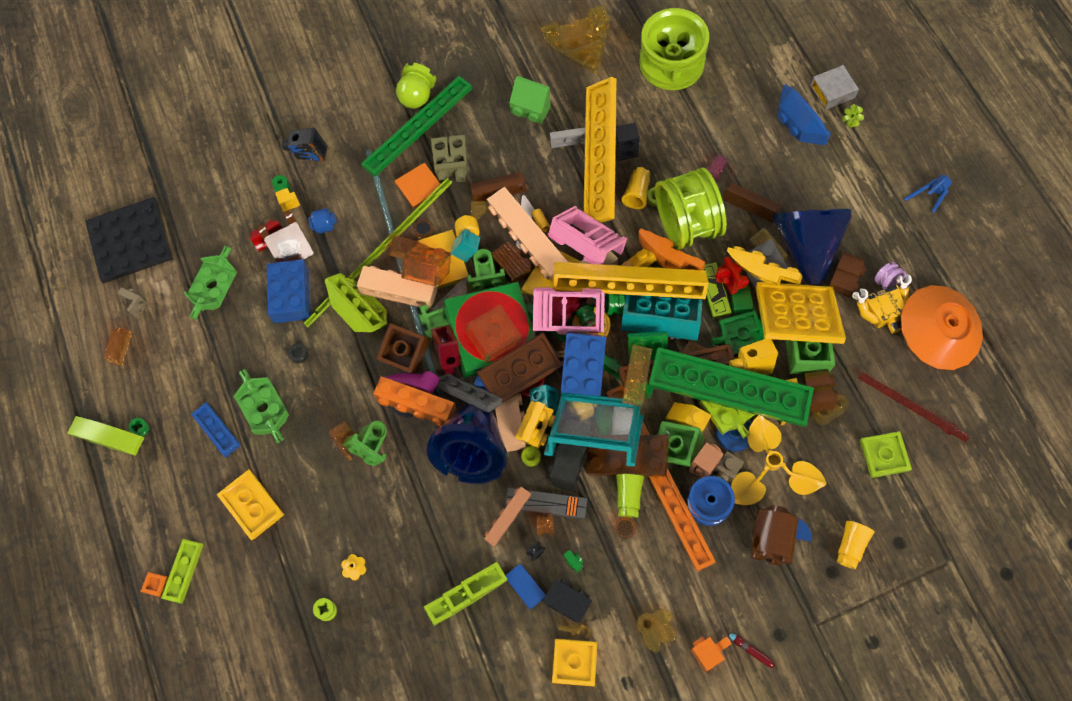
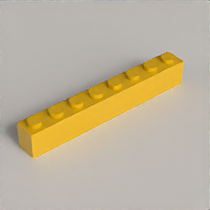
(630, 280)

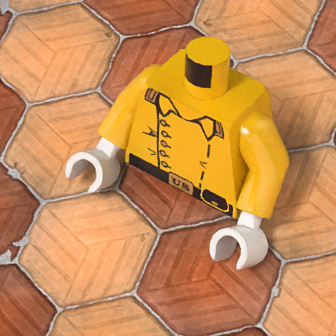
(885, 305)

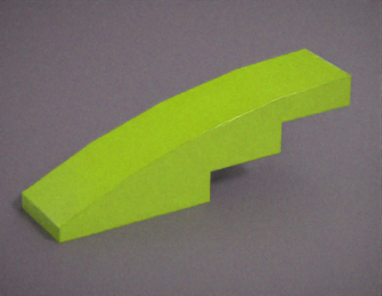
(105, 435)
(465, 593)

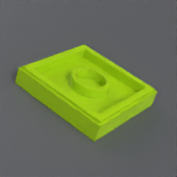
(885, 454)

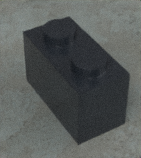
(567, 600)

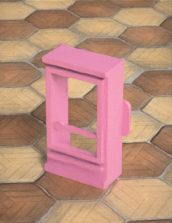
(593, 250)
(543, 310)

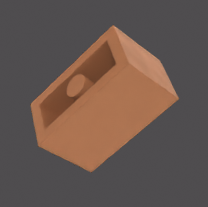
(706, 461)

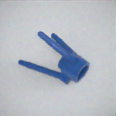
(939, 186)

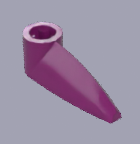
(425, 382)

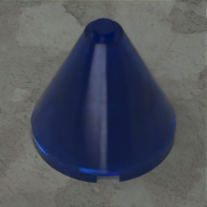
(813, 238)
(469, 446)

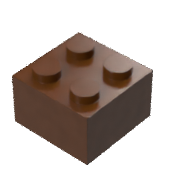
(403, 348)

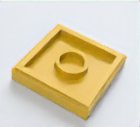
(574, 662)

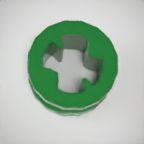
(135, 423)

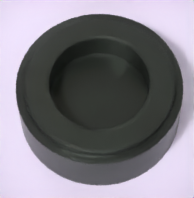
(298, 353)

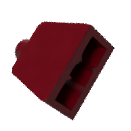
(446, 348)

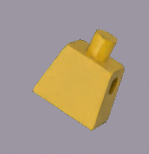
(757, 357)

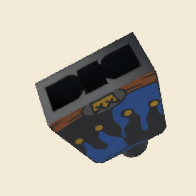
(306, 144)

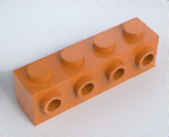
(414, 401)

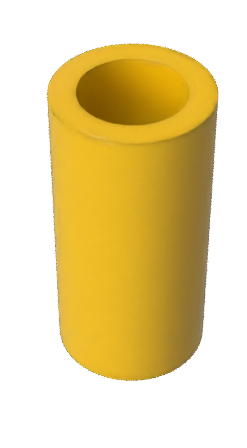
(540, 220)

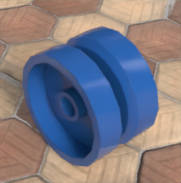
(717, 491)

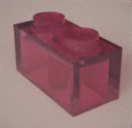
(717, 166)

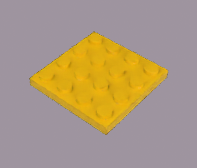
(800, 313)

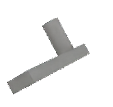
(567, 137)

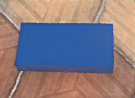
(525, 586)

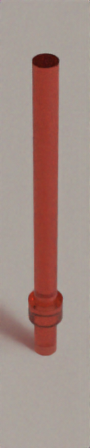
(948, 427)

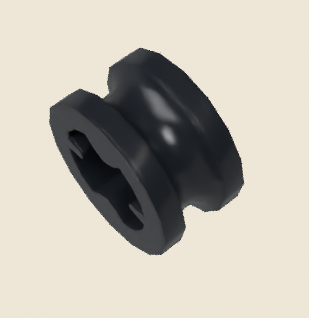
(535, 551)

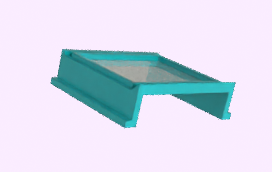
(596, 424)

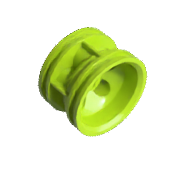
(666, 65)
(690, 207)

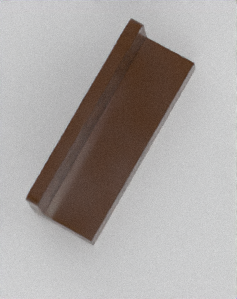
(484, 189)
(751, 202)

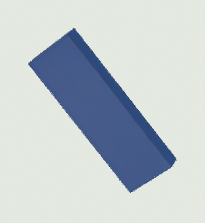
(216, 429)

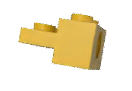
(528, 430)

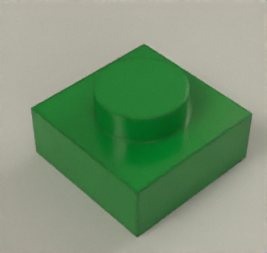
(573, 561)

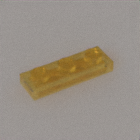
(637, 375)

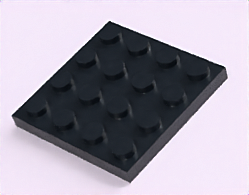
(128, 240)

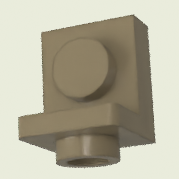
(728, 467)

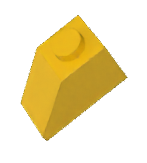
(688, 415)

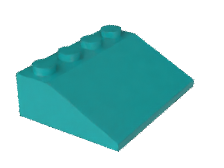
(658, 314)

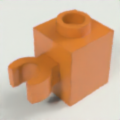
(708, 653)

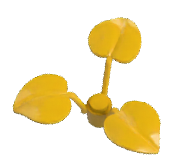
(765, 436)

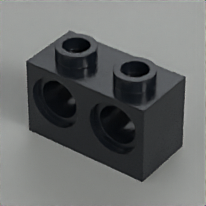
(627, 141)

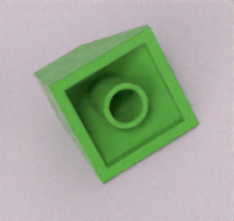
(684, 442)

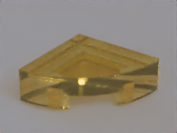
(479, 208)

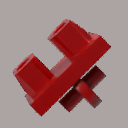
(257, 239)
(730, 275)

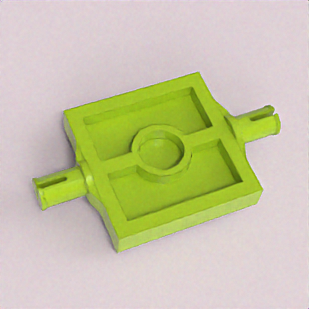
(727, 418)

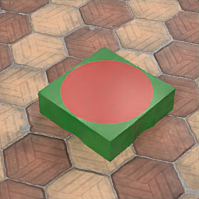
(470, 306)

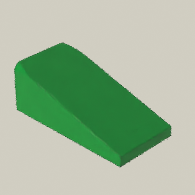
(742, 301)

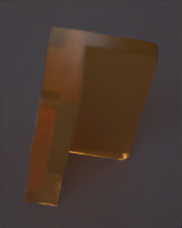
(339, 435)

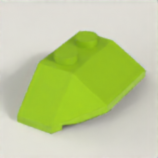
(358, 310)

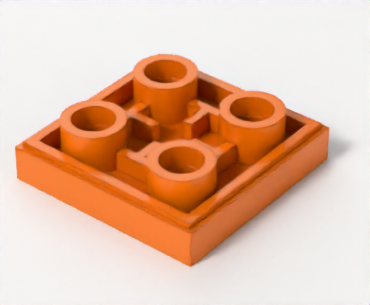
(417, 185)

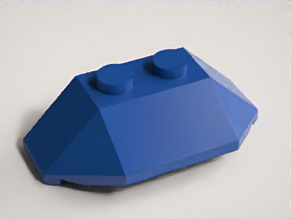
(801, 118)

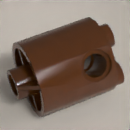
(774, 535)

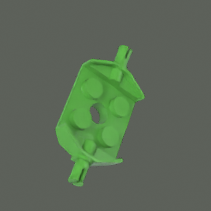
(212, 270)
(250, 397)

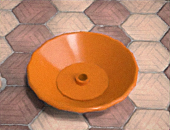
(928, 329)

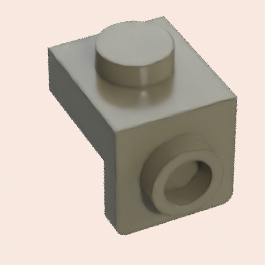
(137, 303)

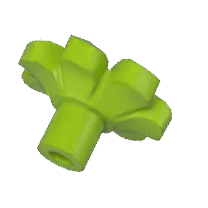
(853, 116)

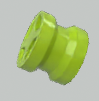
(329, 610)

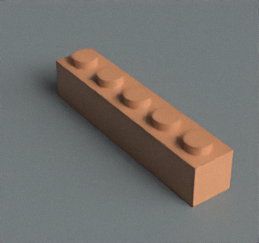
(507, 516)

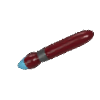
(738, 641)

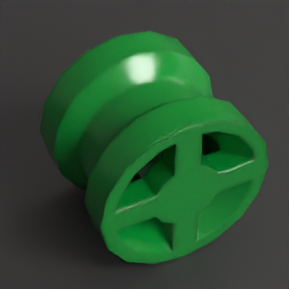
(586, 315)

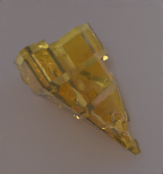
(582, 39)

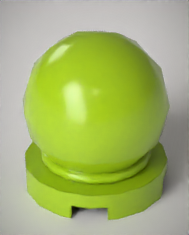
(415, 85)

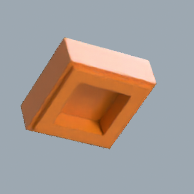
(154, 584)

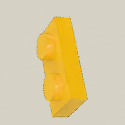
(642, 259)

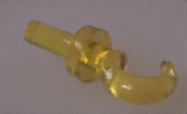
(573, 629)

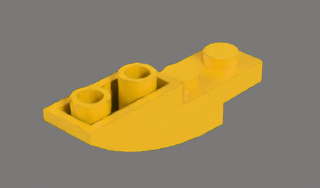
(755, 265)

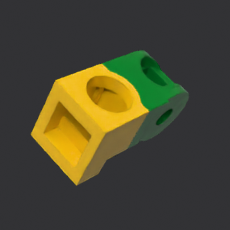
(282, 189)

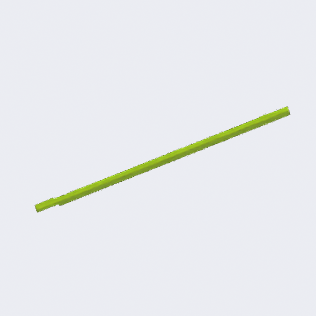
(385, 244)

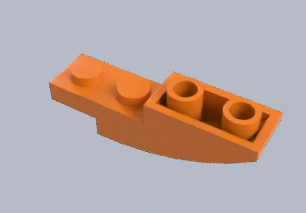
(666, 255)

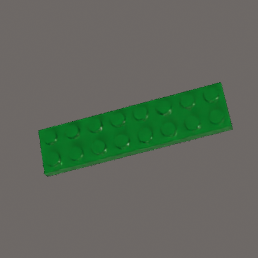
(731, 387)

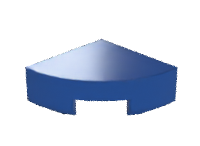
(803, 532)

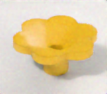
(357, 569)

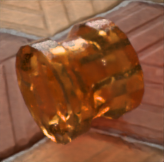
(545, 524)

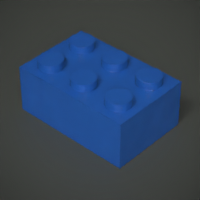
(288, 291)
(583, 363)

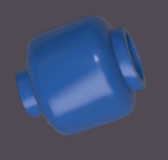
(322, 220)

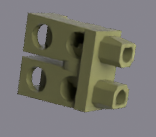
(450, 165)

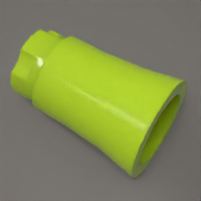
(629, 494)

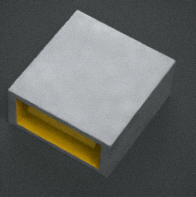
(834, 87)

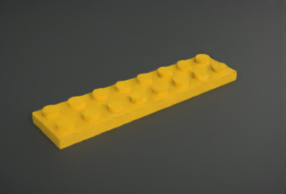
(600, 150)

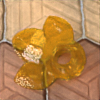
(659, 631)

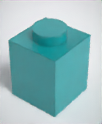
(465, 245)

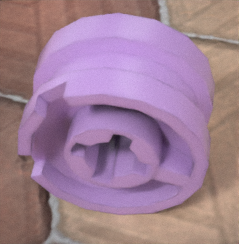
(888, 275)

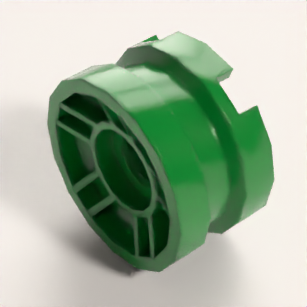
(614, 304)

